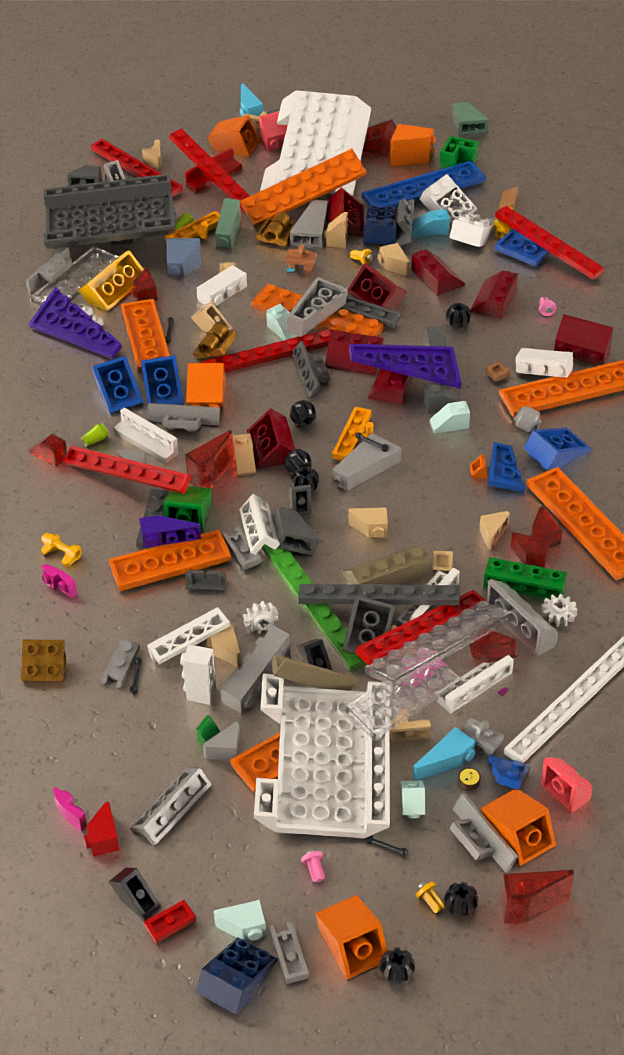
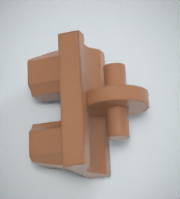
(301, 257)

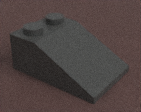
(366, 622)

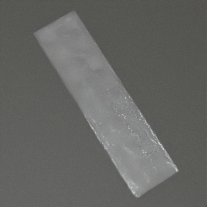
(438, 643)

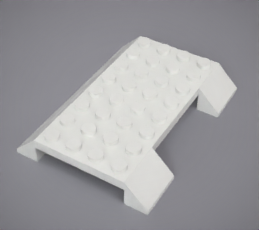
(316, 131)
(328, 767)

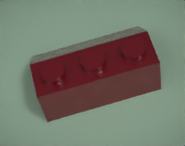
(343, 202)
(434, 272)
(376, 288)
(496, 294)
(584, 339)
(338, 351)
(390, 387)
(271, 439)

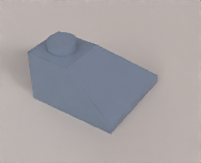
(183, 256)

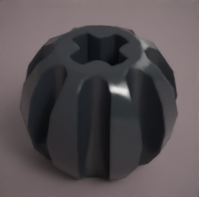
(458, 315)
(302, 413)
(297, 459)
(305, 476)
(461, 899)
(397, 965)

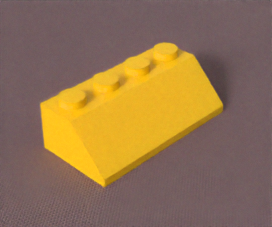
(112, 282)

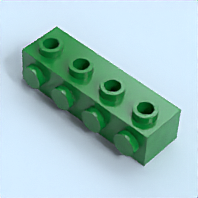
(525, 578)

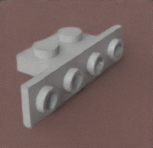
(50, 270)
(183, 416)
(479, 835)

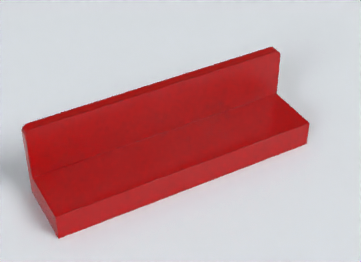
(198, 181)

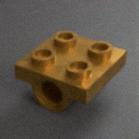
(276, 229)
(215, 342)
(43, 660)

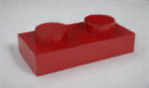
(170, 921)

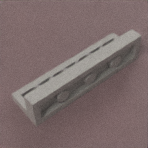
(171, 805)

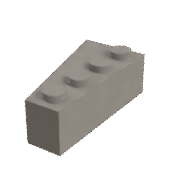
(315, 306)
(246, 683)

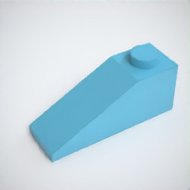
(249, 102)
(431, 224)
(446, 755)

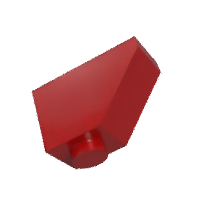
(102, 832)

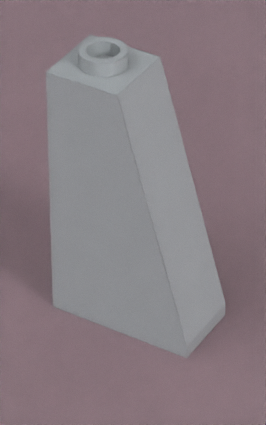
(311, 225)
(365, 463)

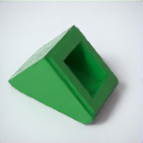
(206, 730)

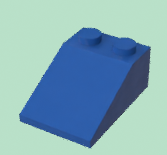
(162, 381)
(117, 384)
(555, 447)

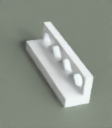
(146, 438)
(261, 524)
(451, 578)
(190, 633)
(473, 687)

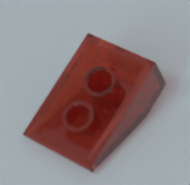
(379, 137)
(210, 460)
(533, 893)

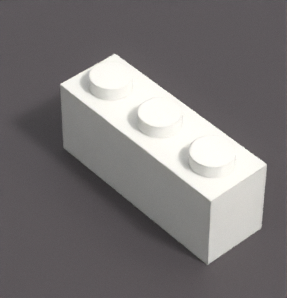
(222, 286)
(544, 362)
(199, 674)

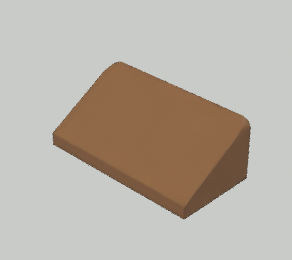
(509, 198)

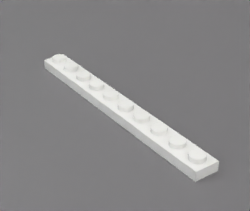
(567, 704)

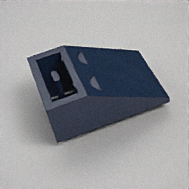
(380, 225)
(235, 975)

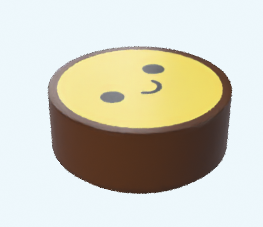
(469, 778)

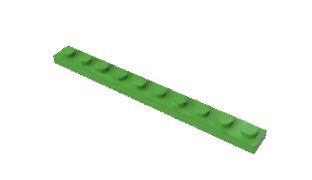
(320, 613)

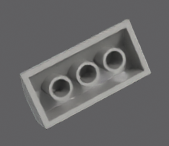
(525, 622)

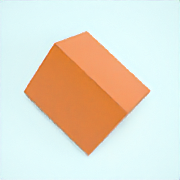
(478, 467)

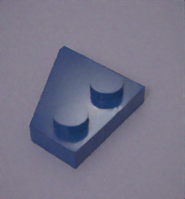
(508, 772)

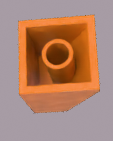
(235, 134)
(411, 145)
(206, 384)
(521, 824)
(352, 936)

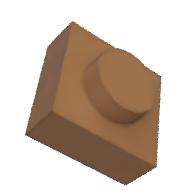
(497, 371)

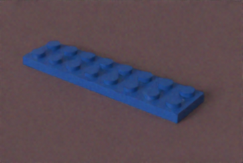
(462, 174)

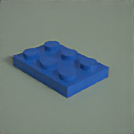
(521, 248)

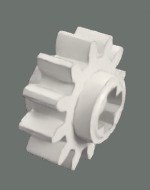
(559, 610)
(260, 617)

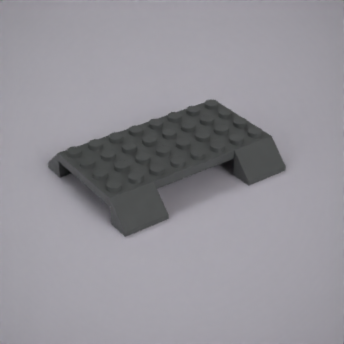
(109, 211)

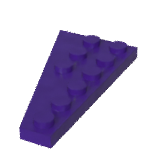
(70, 323)
(422, 362)

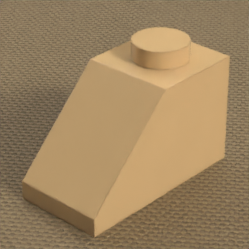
(337, 232)
(394, 259)
(208, 316)
(243, 455)
(369, 521)
(225, 646)

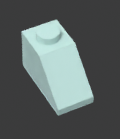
(277, 321)
(451, 418)
(412, 798)
(242, 921)

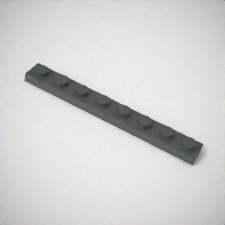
(383, 593)

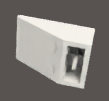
(447, 196)
(472, 229)

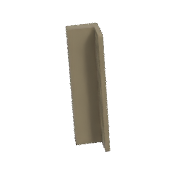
(311, 674)

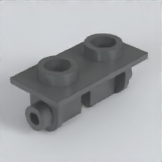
(211, 581)

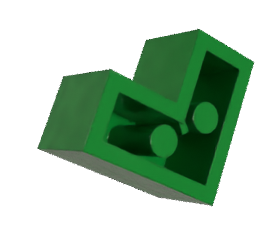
(457, 151)

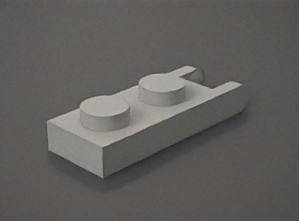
(239, 546)
(121, 662)
(289, 954)

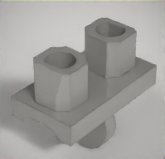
(483, 735)

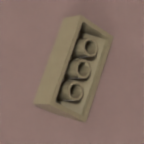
(391, 569)

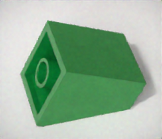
(190, 506)

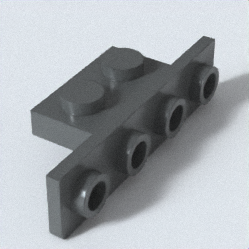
(404, 222)
(311, 369)

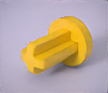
(364, 256)
(430, 896)

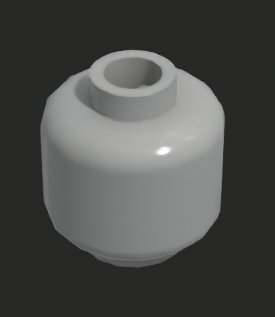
(527, 419)

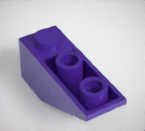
(165, 530)

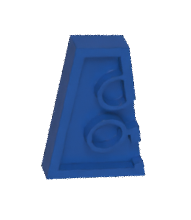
(503, 469)

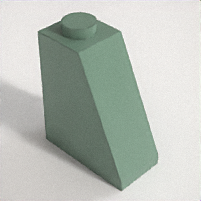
(468, 119)
(229, 223)

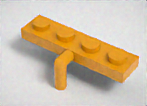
(198, 227)
(356, 423)

